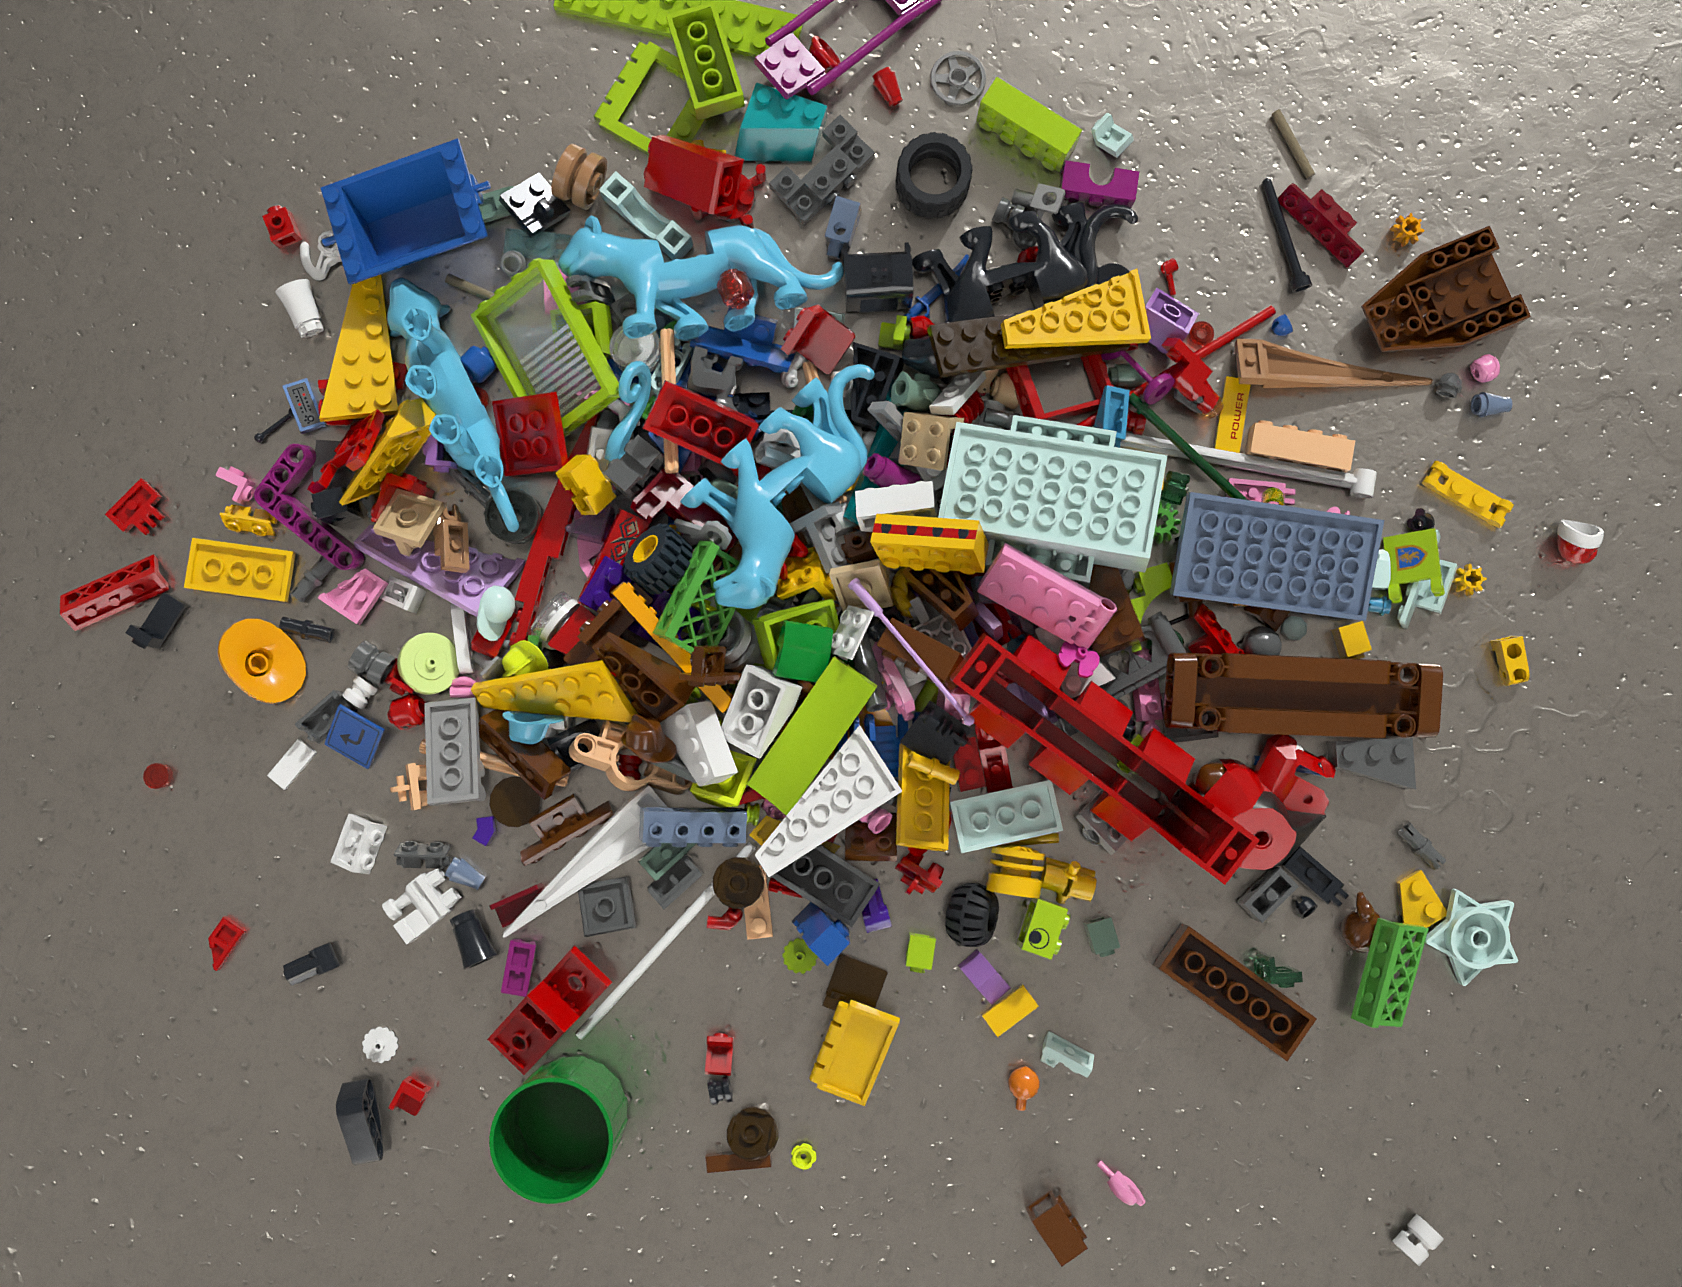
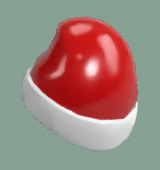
(1578, 541)

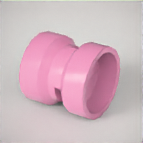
(877, 820)

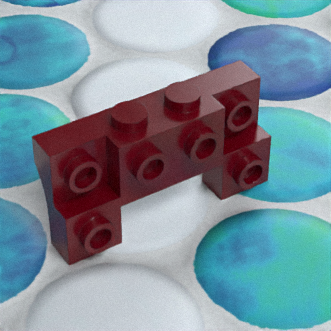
(665, 496)

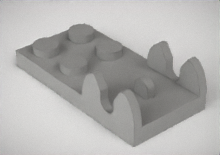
(453, 752)

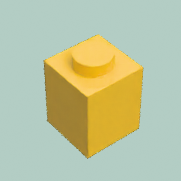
(1351, 640)

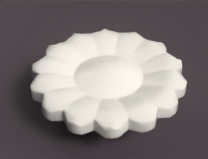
(380, 1044)

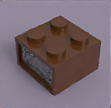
(1059, 1232)

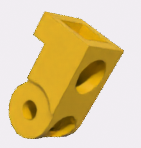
(1511, 659)

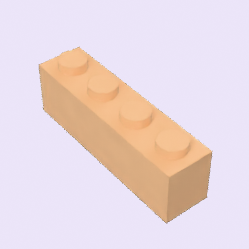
(1299, 446)

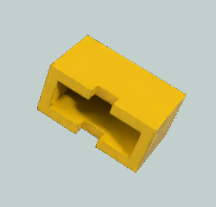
(587, 483)

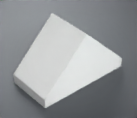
(403, 594)

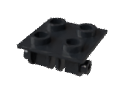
(936, 734)

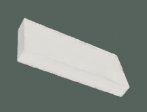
(292, 764)

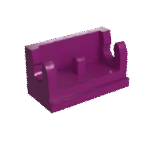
(518, 967)

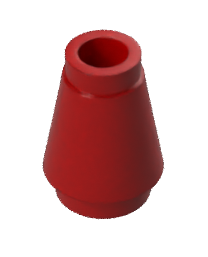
(887, 85)

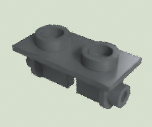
(434, 853)

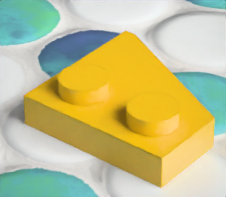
(1419, 901)

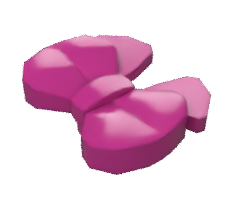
(1086, 659)

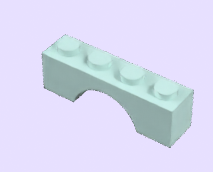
(631, 206)

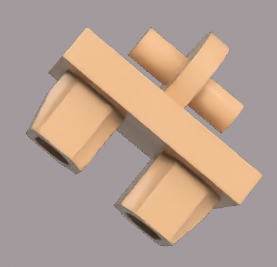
(413, 774)

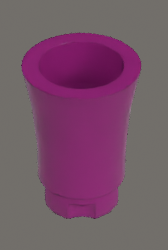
(886, 473)

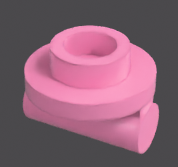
(462, 687)

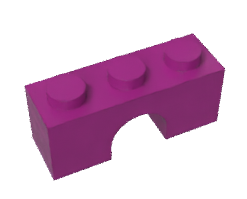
(1080, 187)

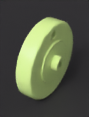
(428, 663)

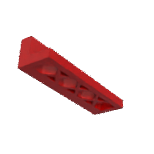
(112, 596)

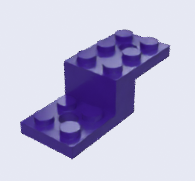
(610, 574)

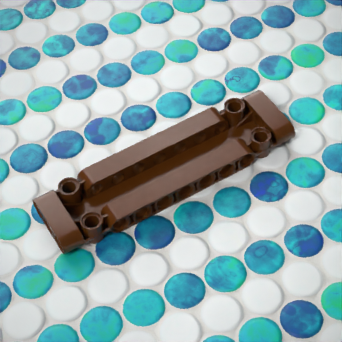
(1302, 695)

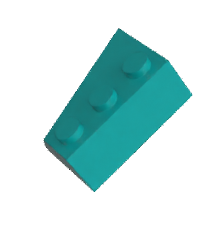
(780, 127)

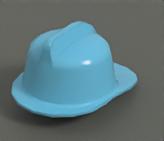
(529, 727)

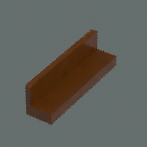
(532, 762)

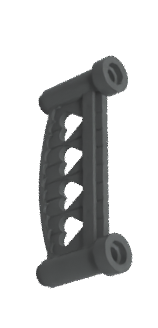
(1140, 670)

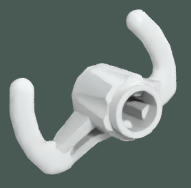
(328, 257)

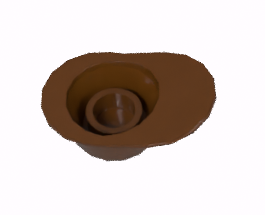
(648, 741)

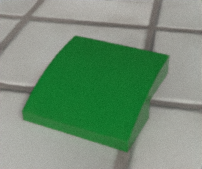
(803, 651)

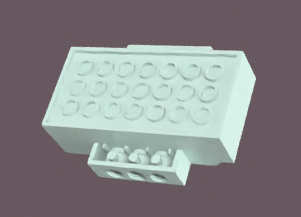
(1056, 494)

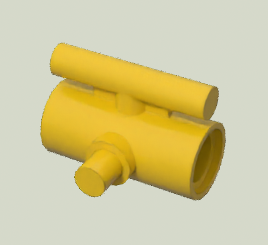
(1068, 880)

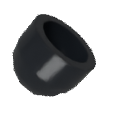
(1305, 907)

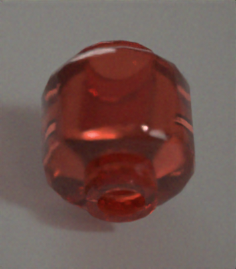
(735, 288)

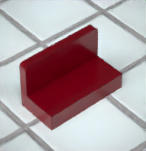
(514, 905)

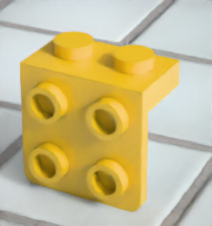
(805, 574)

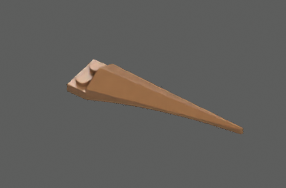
(1281, 367)

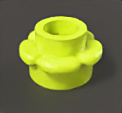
(799, 1162)

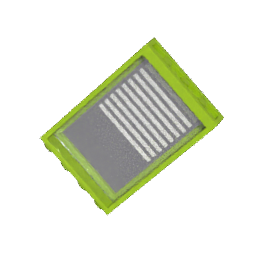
(546, 344)

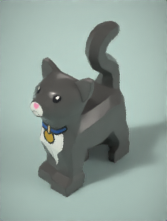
(711, 382)

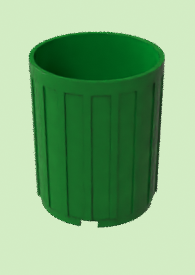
(558, 1130)

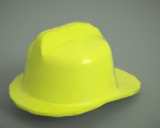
(523, 659)

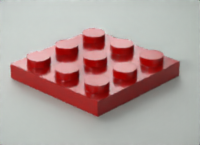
(530, 434)

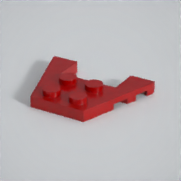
(352, 449)

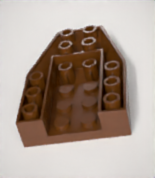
(1445, 298)

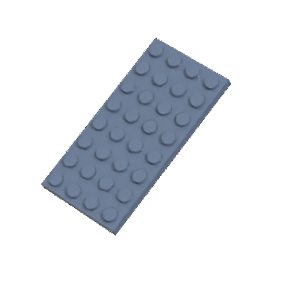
(1276, 556)

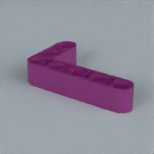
(301, 514)

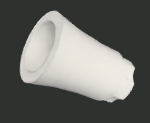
(301, 307)

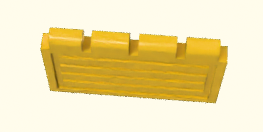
(853, 1051)

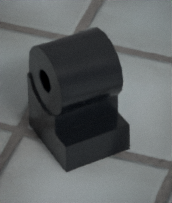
(877, 627)

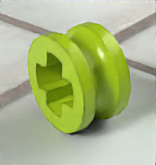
(752, 813)

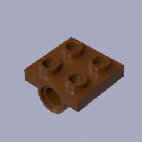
(864, 845)

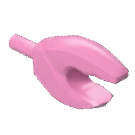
(1122, 1187)

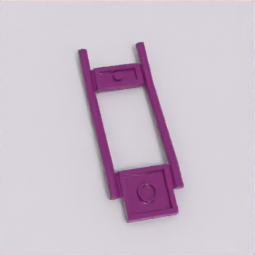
(793, 67)

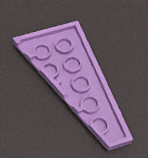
(425, 569)

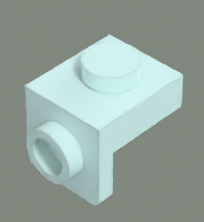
(1111, 136)

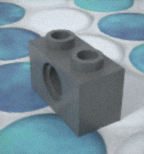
(1267, 894)

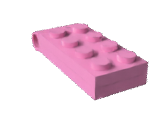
(1046, 597)

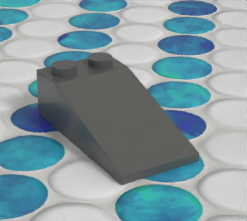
(829, 883)

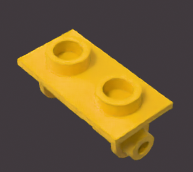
(238, 519)

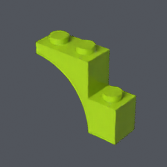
(1150, 585)

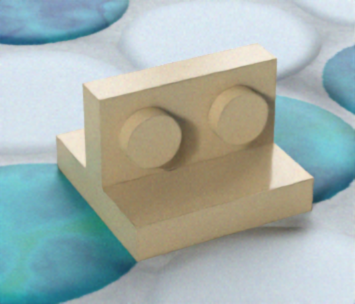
(408, 520)
(872, 576)

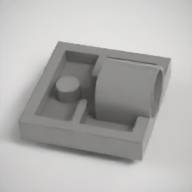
(1097, 830)

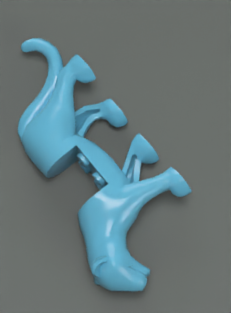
(663, 284)
(442, 382)
(827, 465)

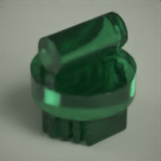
(1175, 487)

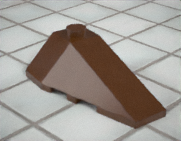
(648, 679)

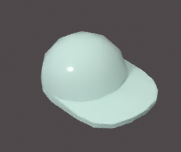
(494, 611)

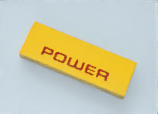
(1232, 417)

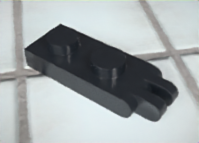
(1315, 877)

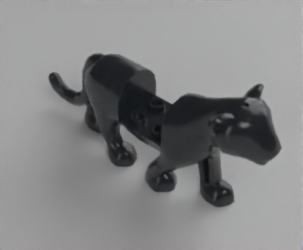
(1057, 271)

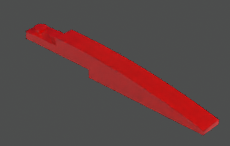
(547, 545)

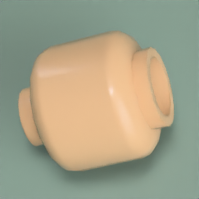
(1004, 391)

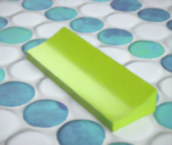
(812, 735)

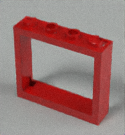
(1029, 399)

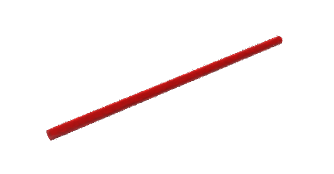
(1204, 351)

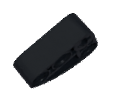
(360, 1121)

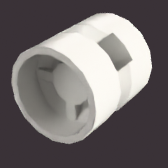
(1424, 1233)

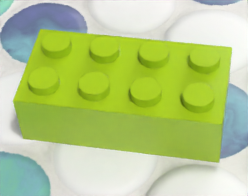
(705, 60)
(1027, 125)

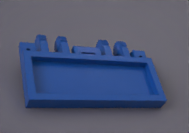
(882, 738)

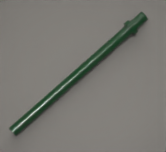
(1142, 408)

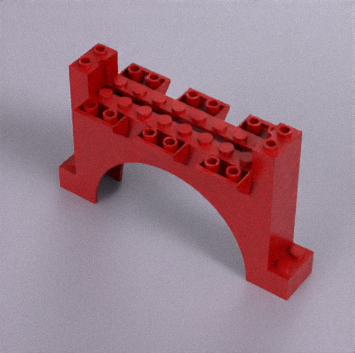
(1186, 818)

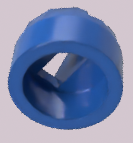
(1282, 325)

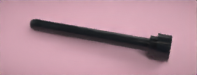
(1300, 280)

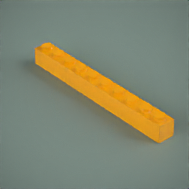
(647, 619)

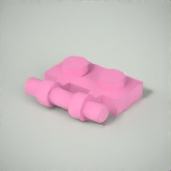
(897, 688)

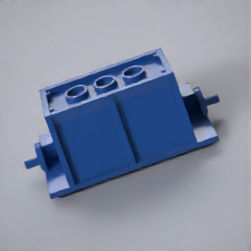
(404, 211)

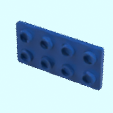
(751, 344)

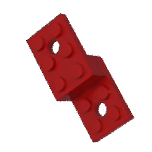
(549, 1010)

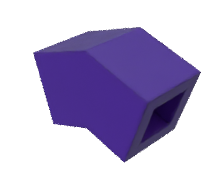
(485, 830)

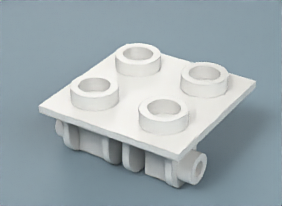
(850, 632)

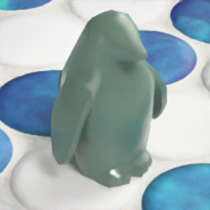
(915, 393)

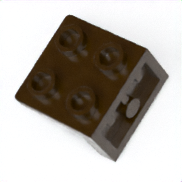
(855, 982)

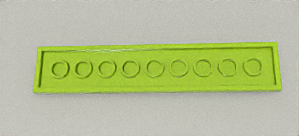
(742, 22)

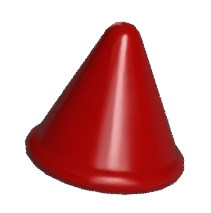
(823, 54)

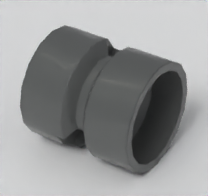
(369, 661)

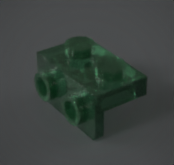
(1282, 975)

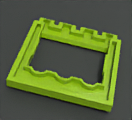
(686, 125)

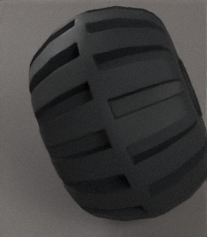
(971, 915)

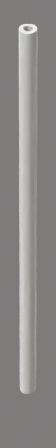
(653, 954)

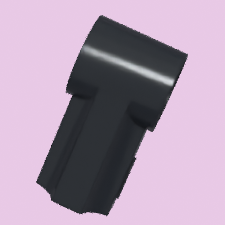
(314, 963)

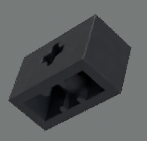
(329, 510)

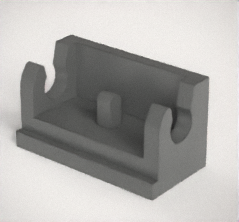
(320, 717)
(675, 881)

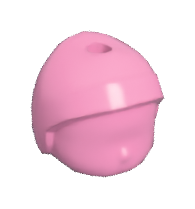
(1485, 368)

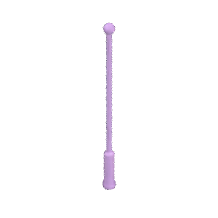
(872, 605)

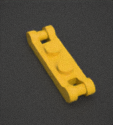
(1467, 494)

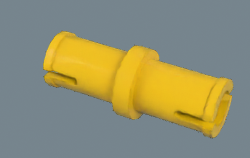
(932, 768)

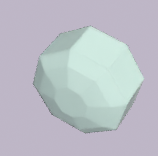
(1293, 628)

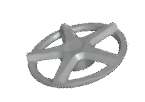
(958, 78)

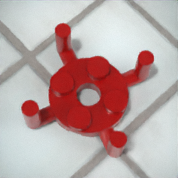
(744, 200)

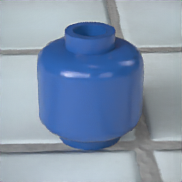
(478, 363)

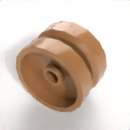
(579, 176)

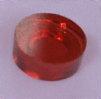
(157, 776)

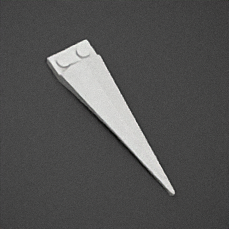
(606, 850)

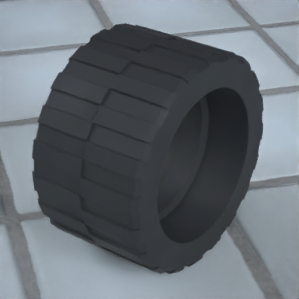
(939, 147)

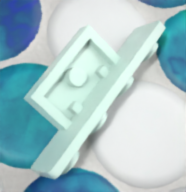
(1421, 596)

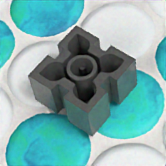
(635, 468)

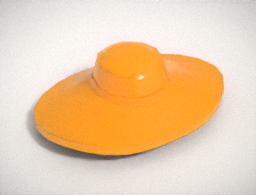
(262, 660)

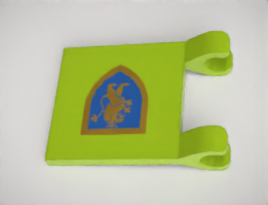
(1413, 559)

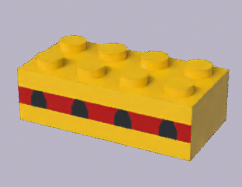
(930, 543)

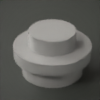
(513, 262)

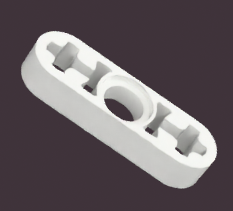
(462, 639)

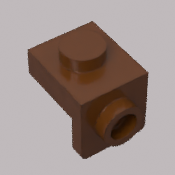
(1269, 617)

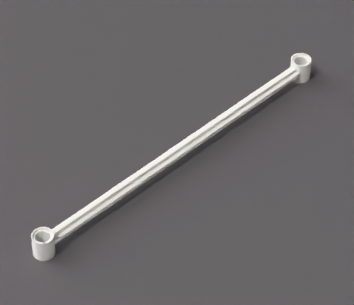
(1360, 482)

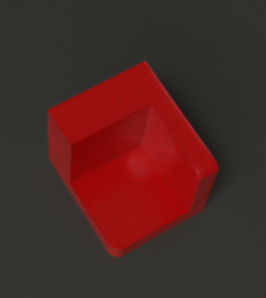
(410, 1096)

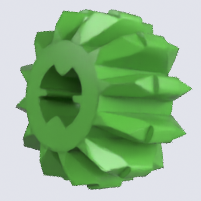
(1168, 527)

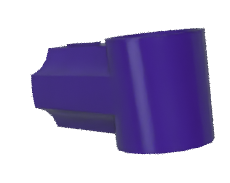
(876, 913)

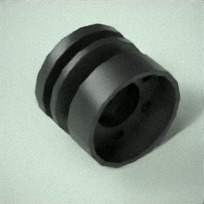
(529, 511)

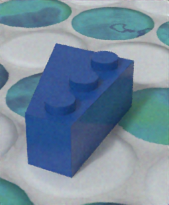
(822, 933)

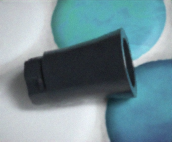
(471, 940)

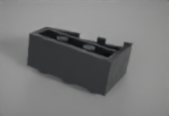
(864, 391)

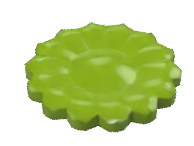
(799, 956)

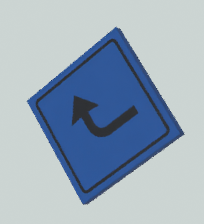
(354, 736)

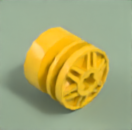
(1015, 871)

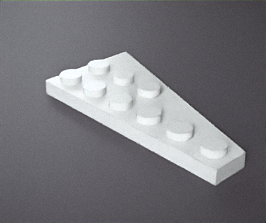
(842, 794)

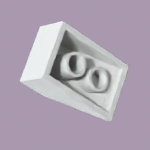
(759, 709)

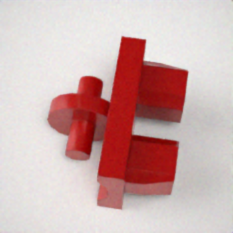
(917, 877)

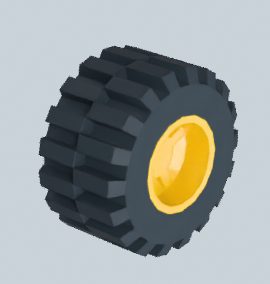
(657, 559)

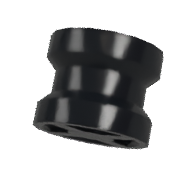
(720, 1090)

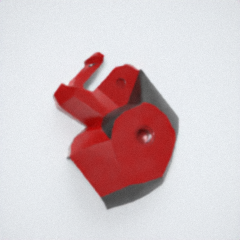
(1273, 799)

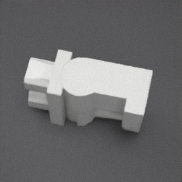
(429, 903)

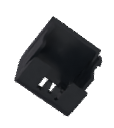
(878, 280)

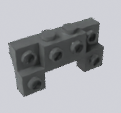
(829, 176)

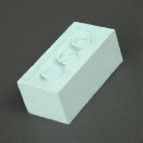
(1005, 816)

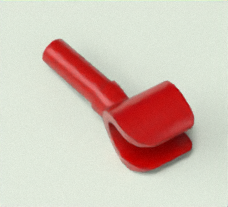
(1167, 268)

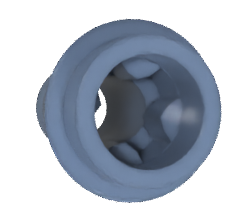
(1489, 404)
(464, 874)

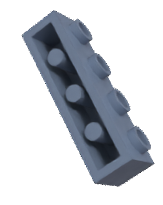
(692, 825)

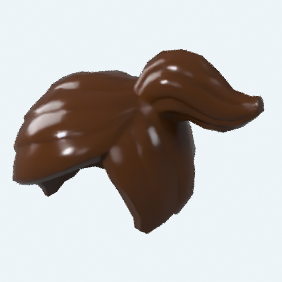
(1359, 925)

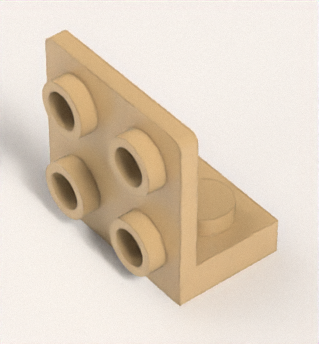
(926, 439)

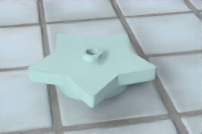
(1474, 935)

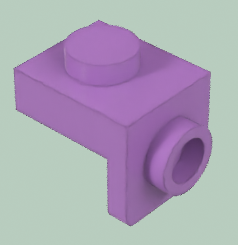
(434, 456)

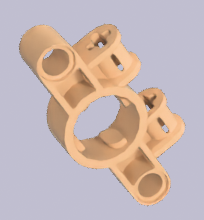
(603, 756)

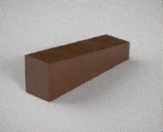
(730, 1162)

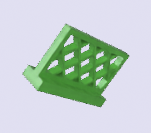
(684, 596)
(1381, 964)

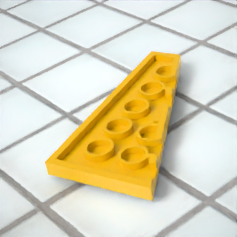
(1092, 316)
(362, 362)
(570, 691)

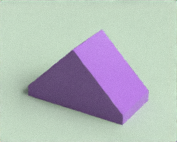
(984, 976)

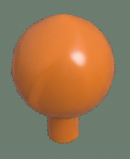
(1023, 1085)

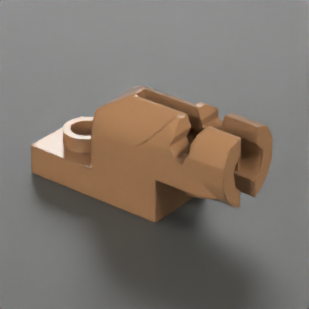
(451, 540)

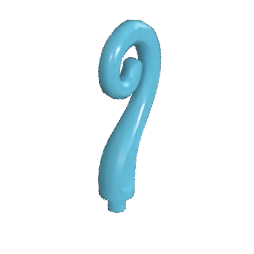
(639, 395)

